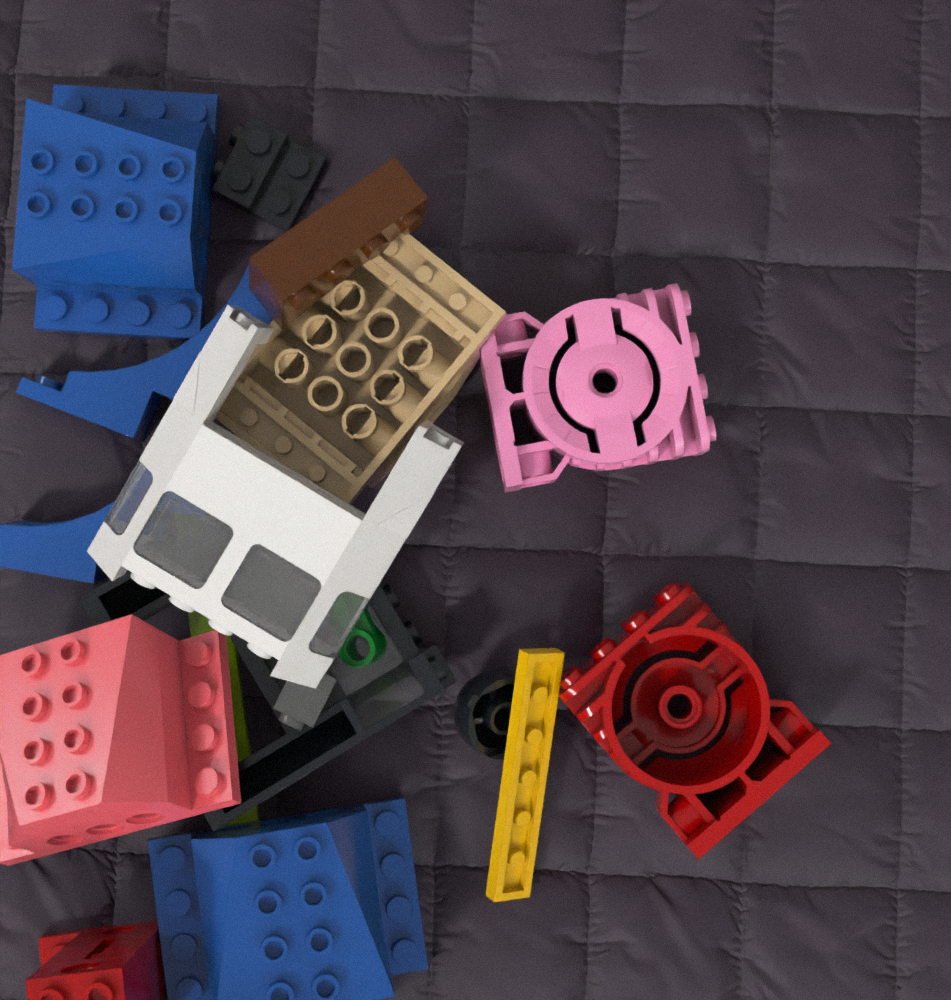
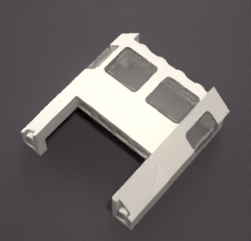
(251, 536)

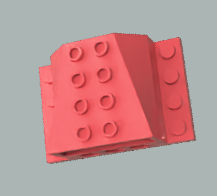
(112, 736)

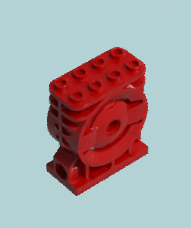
(686, 624)

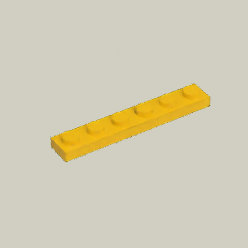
(524, 773)

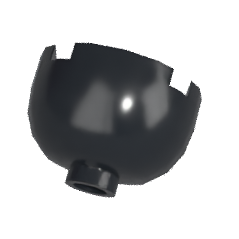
(484, 712)

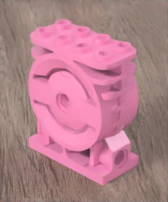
(670, 432)

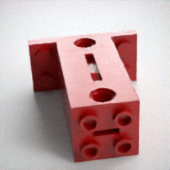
(100, 964)

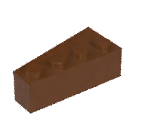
(335, 242)

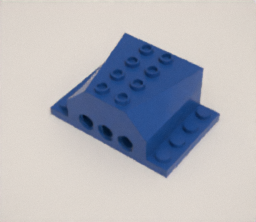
(117, 210)
(290, 906)

